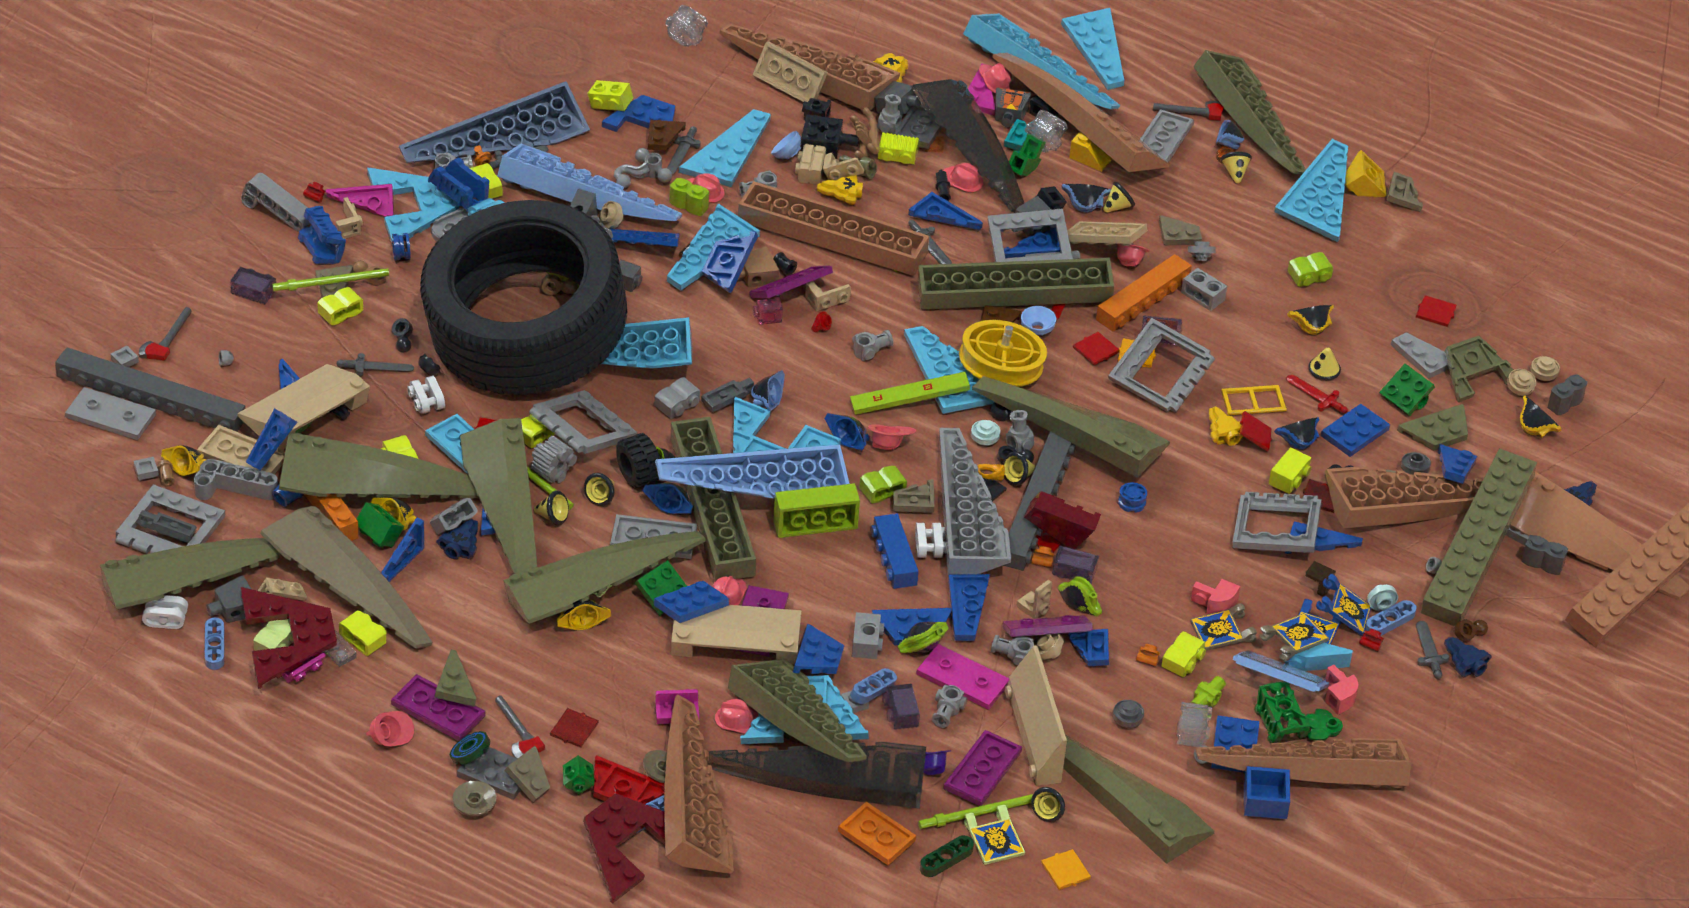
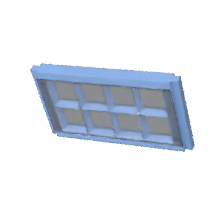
(1281, 671)

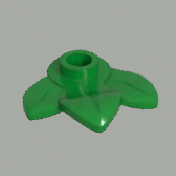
(1323, 725)

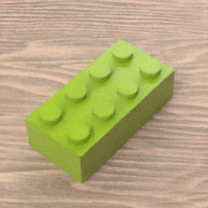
(816, 510)

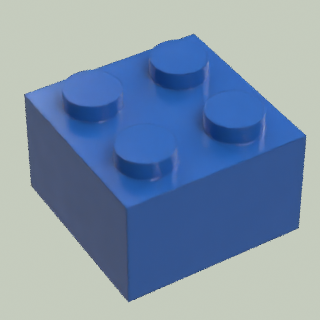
(1266, 792)

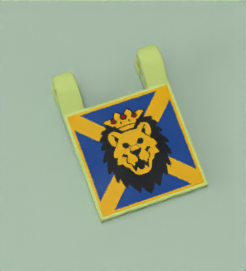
(996, 839)

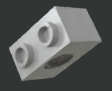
(866, 635)

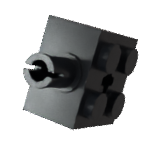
(826, 133)

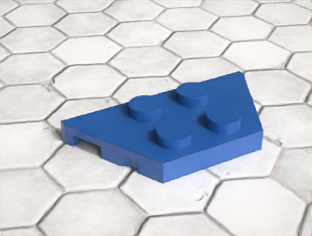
(728, 260)
(899, 621)
(818, 652)

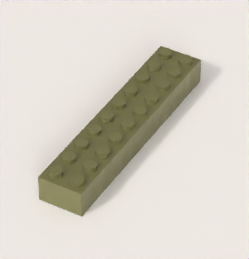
(1015, 283)
(714, 509)
(1479, 537)

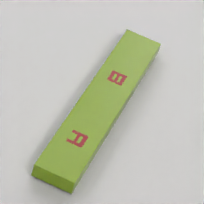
(910, 393)

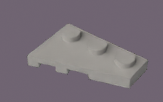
(1422, 355)

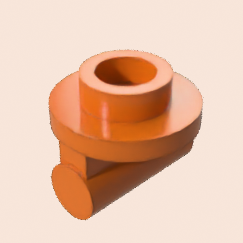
(481, 157)
(1043, 557)
(1148, 655)

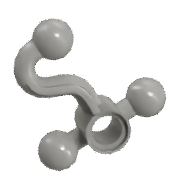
(650, 168)

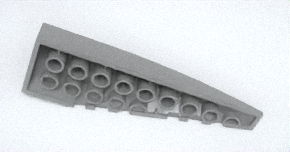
(971, 519)

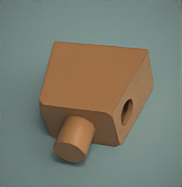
(759, 268)

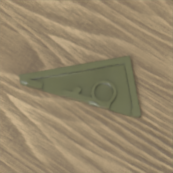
(454, 682)

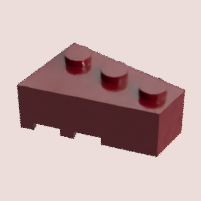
(1061, 521)

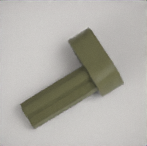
(868, 164)

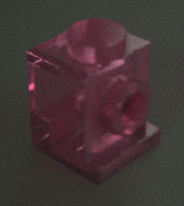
(768, 311)

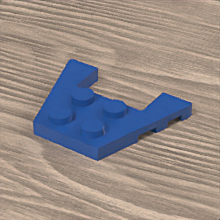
(640, 112)

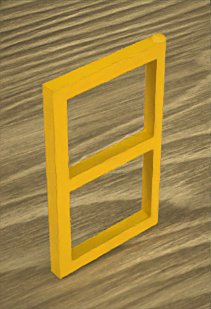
(1251, 390)

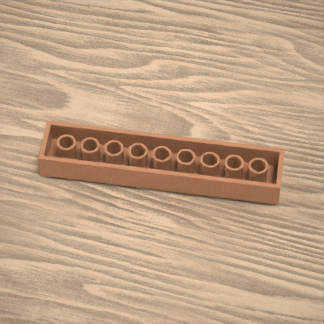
(833, 228)
(1633, 581)

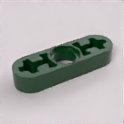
(950, 848)

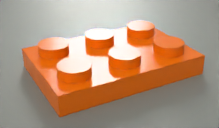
(877, 833)

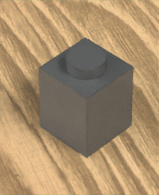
(631, 275)

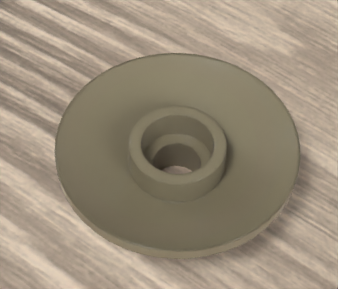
(655, 764)
(474, 798)

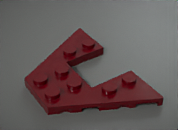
(310, 629)
(610, 827)

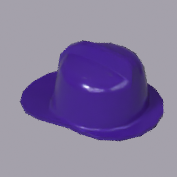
(935, 762)

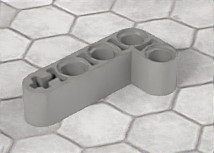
(276, 199)
(233, 478)

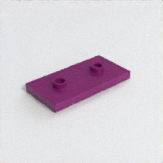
(789, 282)
(764, 598)
(1044, 626)
(449, 717)
(982, 768)

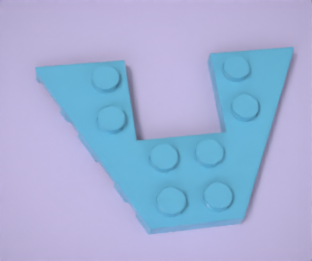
(430, 201)
(750, 419)
(765, 732)

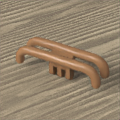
(866, 137)

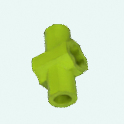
(1210, 692)

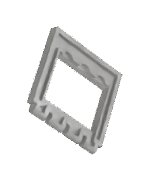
(1034, 220)
(1141, 350)
(545, 413)
(175, 502)
(1283, 541)

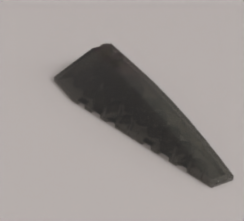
(974, 136)
(886, 777)

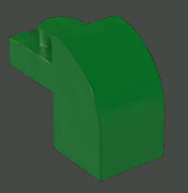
(1027, 159)

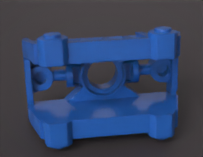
(460, 183)
(322, 237)

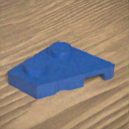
(1092, 646)

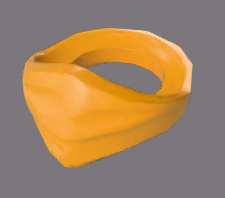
(998, 469)

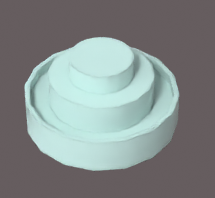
(985, 432)
(1382, 597)

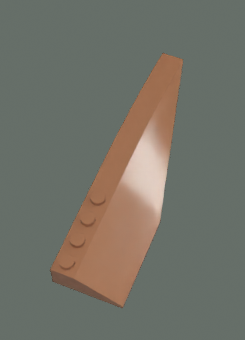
(1085, 116)

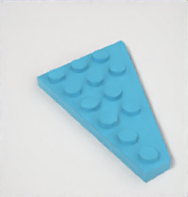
(1319, 193)
(941, 360)

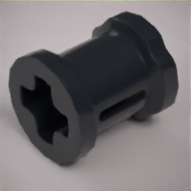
(786, 265)

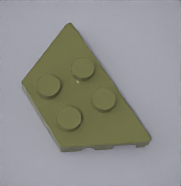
(1442, 427)

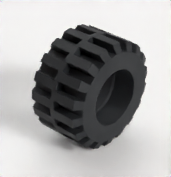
(637, 460)

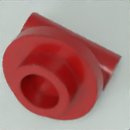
(314, 192)
(822, 321)
(1372, 639)

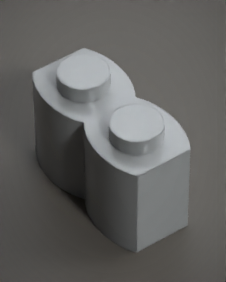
(677, 398)
(453, 516)

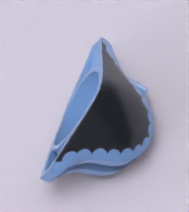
(1229, 135)
(1086, 197)
(769, 391)

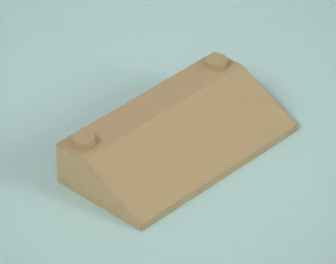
(309, 399)
(741, 629)
(1037, 719)

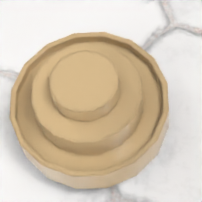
(611, 214)
(1545, 368)
(1521, 382)
(1050, 646)

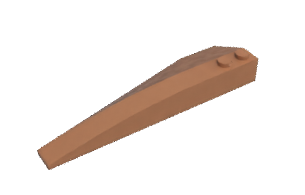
(1383, 497)
(1567, 520)

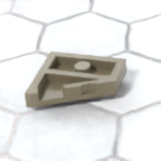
(1403, 192)
(1178, 232)
(331, 289)
(915, 498)
(529, 774)

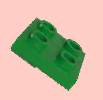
(1407, 390)
(658, 582)

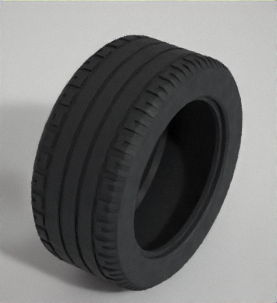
(535, 352)

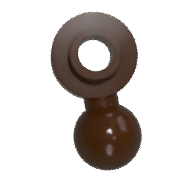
(1467, 630)

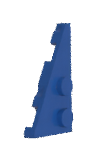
(940, 210)
(1039, 243)
(406, 551)

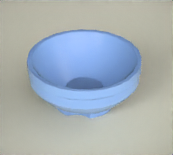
(787, 146)
(1038, 316)

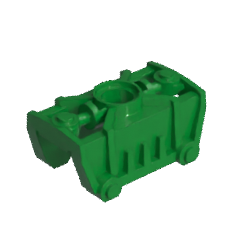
(1271, 713)

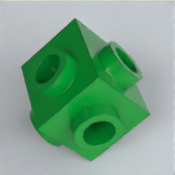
(578, 775)

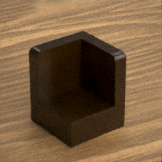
(1318, 573)

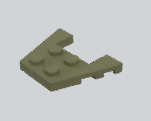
(1470, 360)

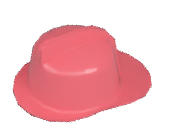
(995, 76)
(965, 177)
(712, 184)
(1131, 254)
(888, 436)
(732, 588)
(735, 716)
(391, 729)

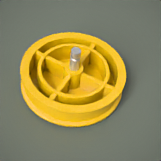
(1003, 352)

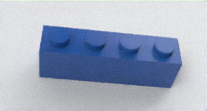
(894, 551)

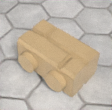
(811, 164)

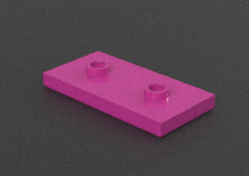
(977, 681)

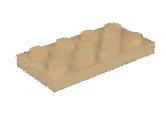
(789, 73)
(1106, 233)
(235, 448)

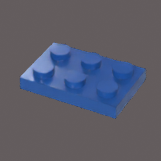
(1355, 430)
(691, 601)
(1232, 732)

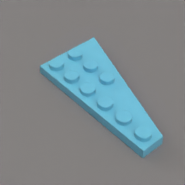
(1097, 42)
(730, 150)
(720, 226)

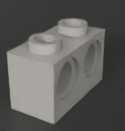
(1204, 289)

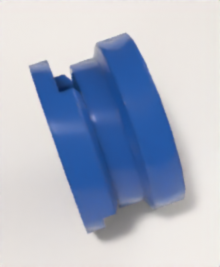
(398, 246)
(1132, 497)

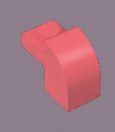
(1217, 599)
(1342, 690)

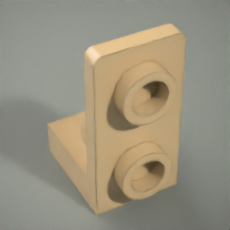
(836, 169)
(352, 224)
(823, 300)
(283, 588)
(1036, 603)

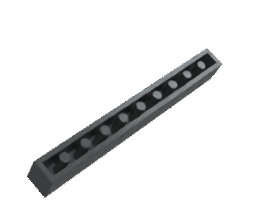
(148, 390)
(1046, 479)

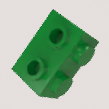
(379, 525)

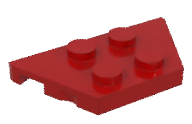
(615, 778)

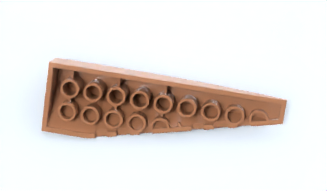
(847, 78)
(1358, 762)
(693, 814)

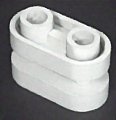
(420, 398)
(937, 535)
(165, 612)

